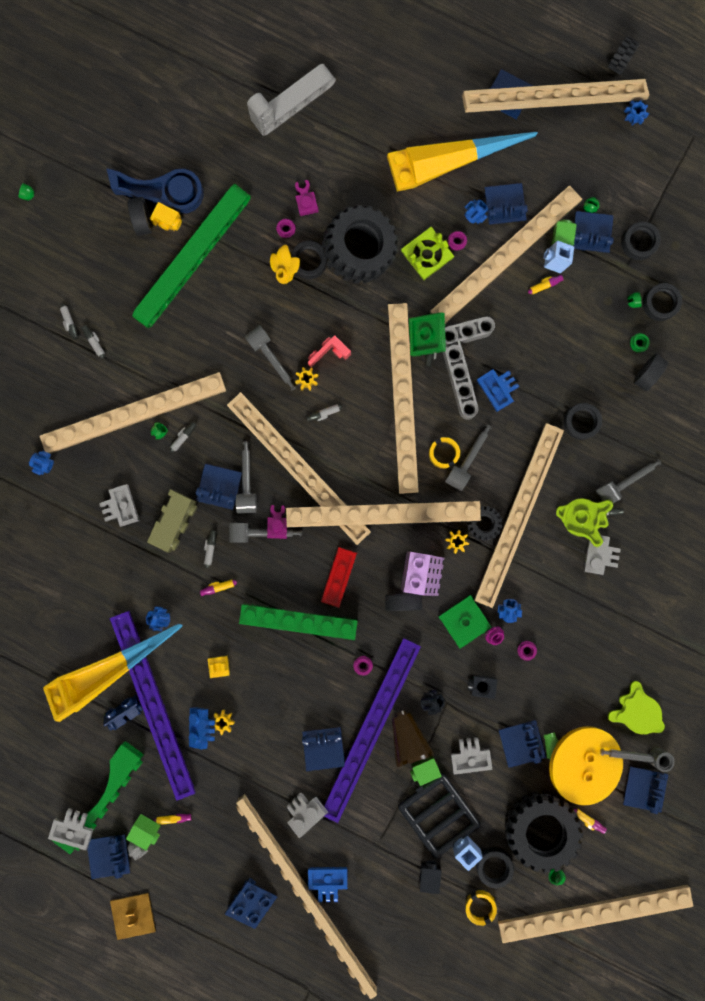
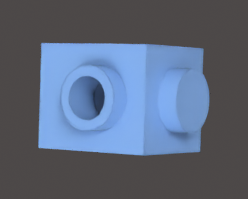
(558, 256)
(467, 852)

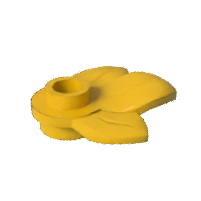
(284, 265)

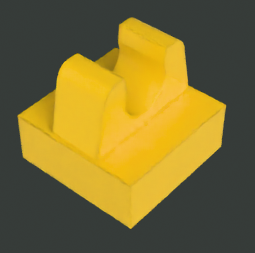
(218, 666)

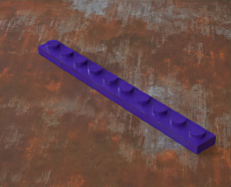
(154, 710)
(371, 729)

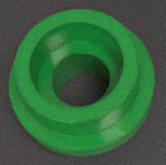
(645, 342)

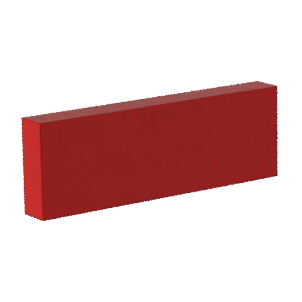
(338, 577)

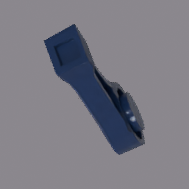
(177, 189)

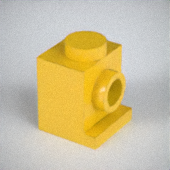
(166, 217)

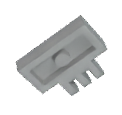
(121, 506)
(599, 557)
(471, 758)
(305, 814)
(71, 830)

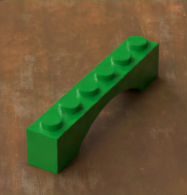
(298, 622)
(121, 765)

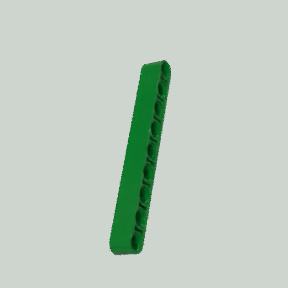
(191, 256)

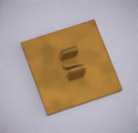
(132, 916)

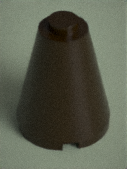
(408, 740)

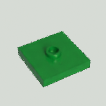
(427, 334)
(465, 621)

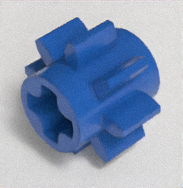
(638, 107)
(476, 211)
(41, 463)
(510, 610)
(158, 619)

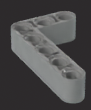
(271, 115)
(460, 363)

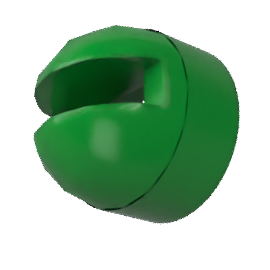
(26, 192)
(590, 208)
(636, 300)
(158, 430)
(554, 876)

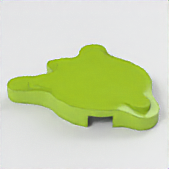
(585, 517)
(638, 712)

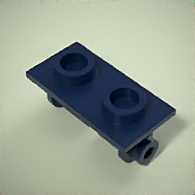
(115, 717)

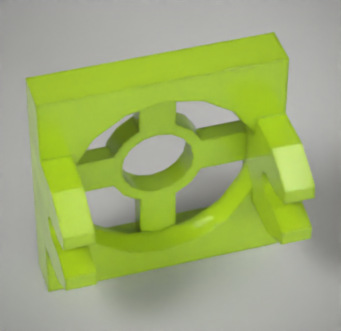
(431, 235)

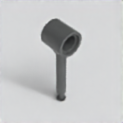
(258, 340)
(458, 476)
(612, 492)
(246, 501)
(239, 533)
(653, 757)

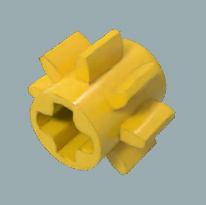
(303, 383)
(461, 538)
(218, 726)

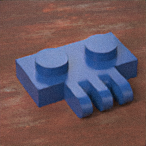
(497, 388)
(200, 728)
(327, 881)

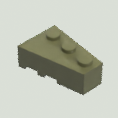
(172, 521)

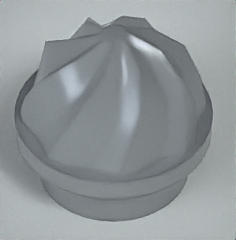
(136, 851)

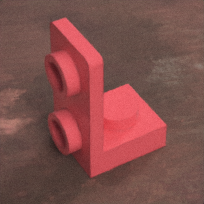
(339, 350)

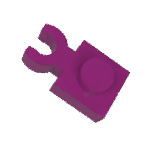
(306, 201)
(277, 525)

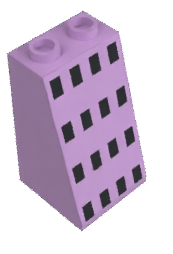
(422, 574)

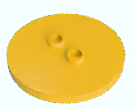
(579, 768)

